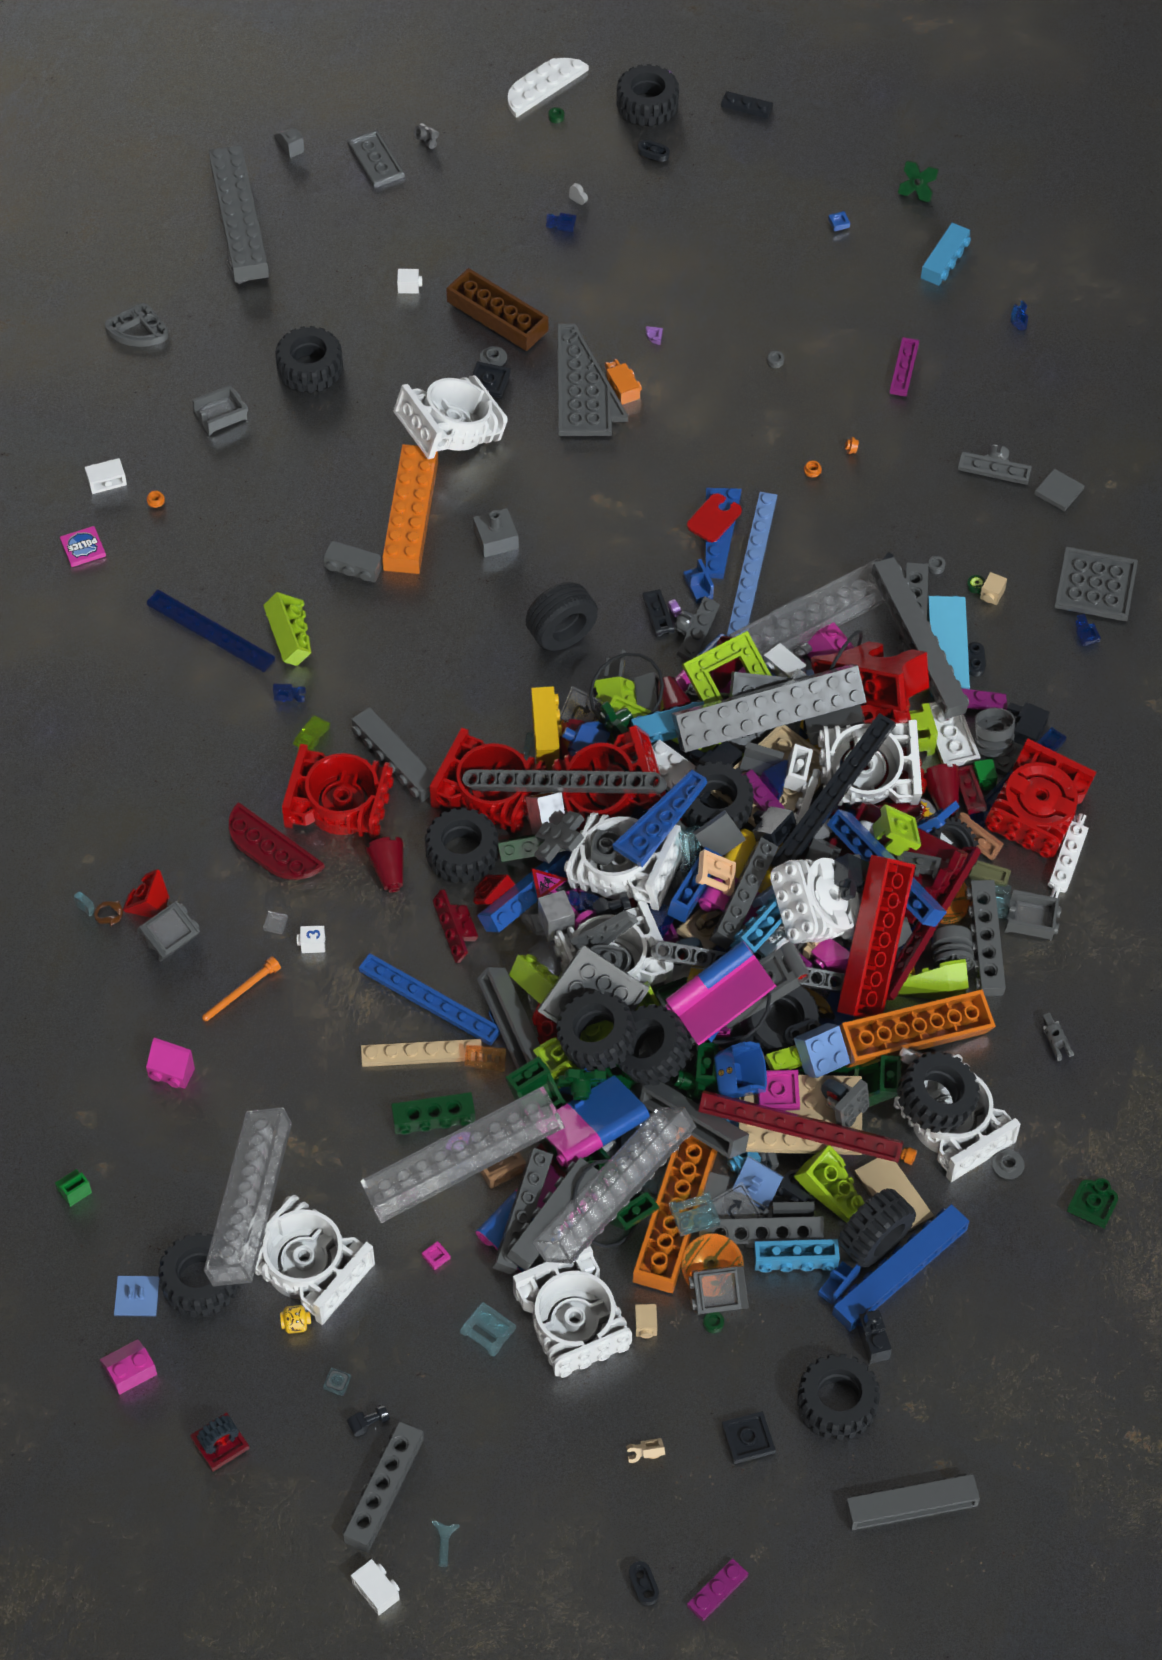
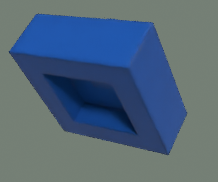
(839, 221)

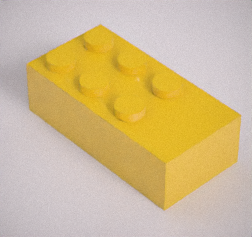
(546, 725)

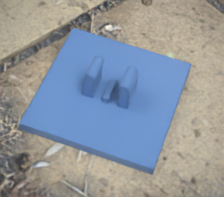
(759, 1181)
(136, 1296)

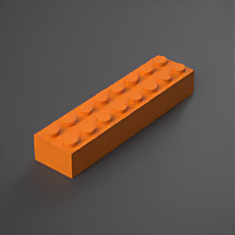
(410, 511)
(917, 1027)
(663, 1246)

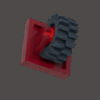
(219, 1441)

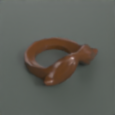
(109, 919)

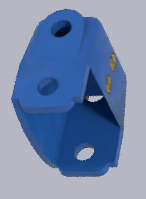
(741, 1070)

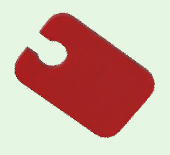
(712, 522)

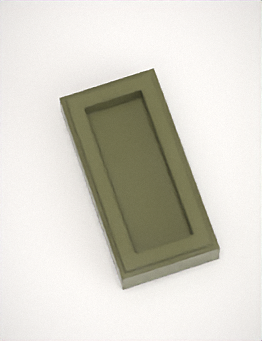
(987, 871)

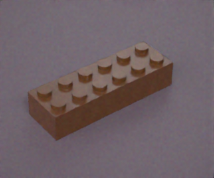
(497, 309)

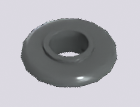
(499, 360)
(1006, 1172)

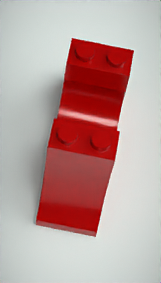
(885, 680)

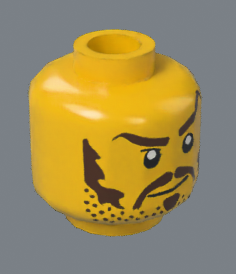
(295, 1319)

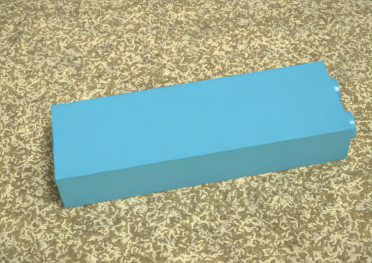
(949, 624)

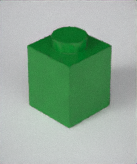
(985, 774)

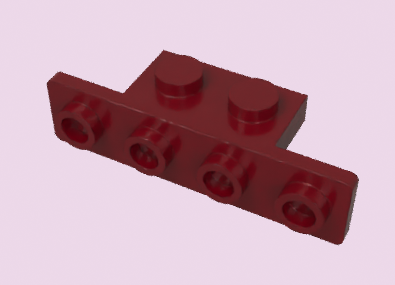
(456, 925)

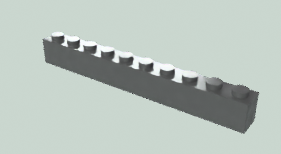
(919, 636)

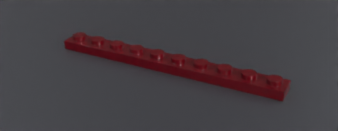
(922, 933)
(801, 1126)

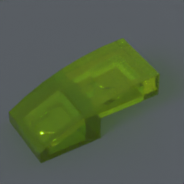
(312, 732)

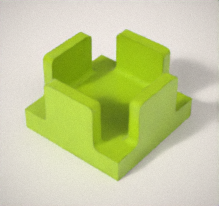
(926, 729)
(899, 828)

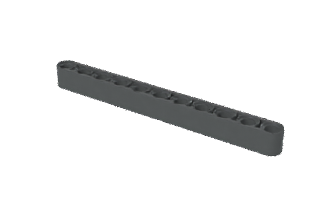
(571, 785)
(710, 957)

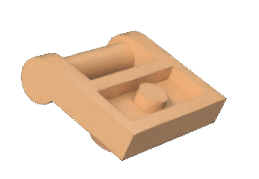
(719, 867)

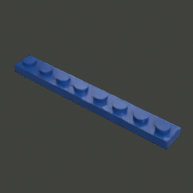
(430, 999)

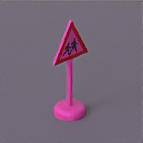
(547, 883)

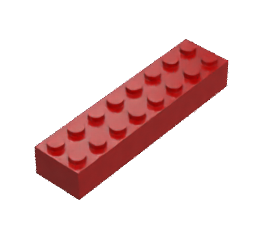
(876, 937)

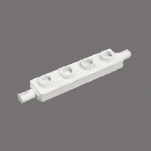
(808, 791)
(1068, 856)

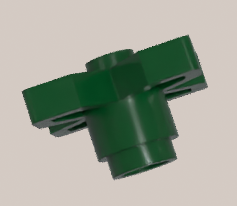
(913, 172)
(615, 721)
(580, 1082)
(687, 1083)

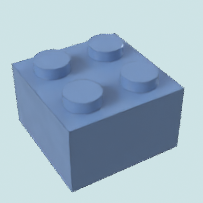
(822, 1050)

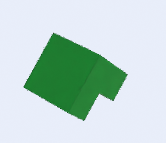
(73, 1187)

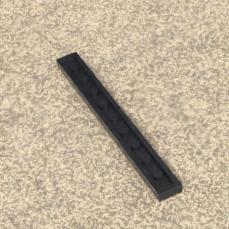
(834, 790)

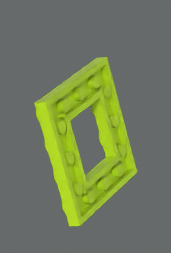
(700, 666)

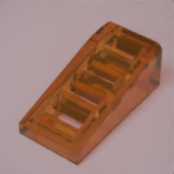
(501, 1052)

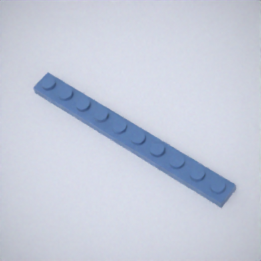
(753, 562)

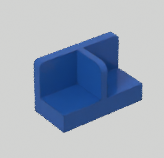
(699, 582)
(839, 1282)

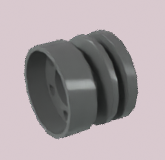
(994, 732)
(952, 944)

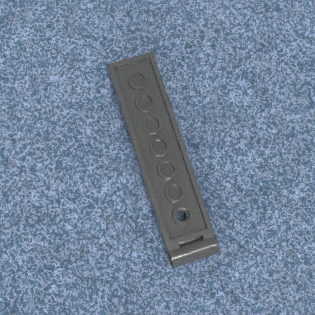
(784, 969)

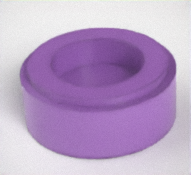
(674, 608)

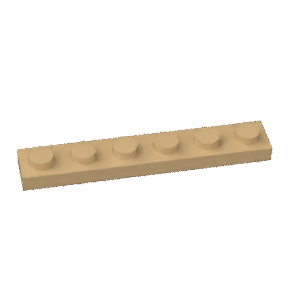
(417, 1052)

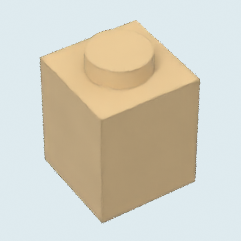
(993, 588)
(646, 1320)

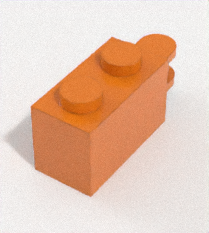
(623, 381)

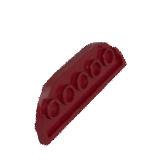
(270, 846)

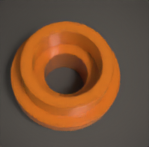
(851, 445)
(812, 469)
(155, 499)

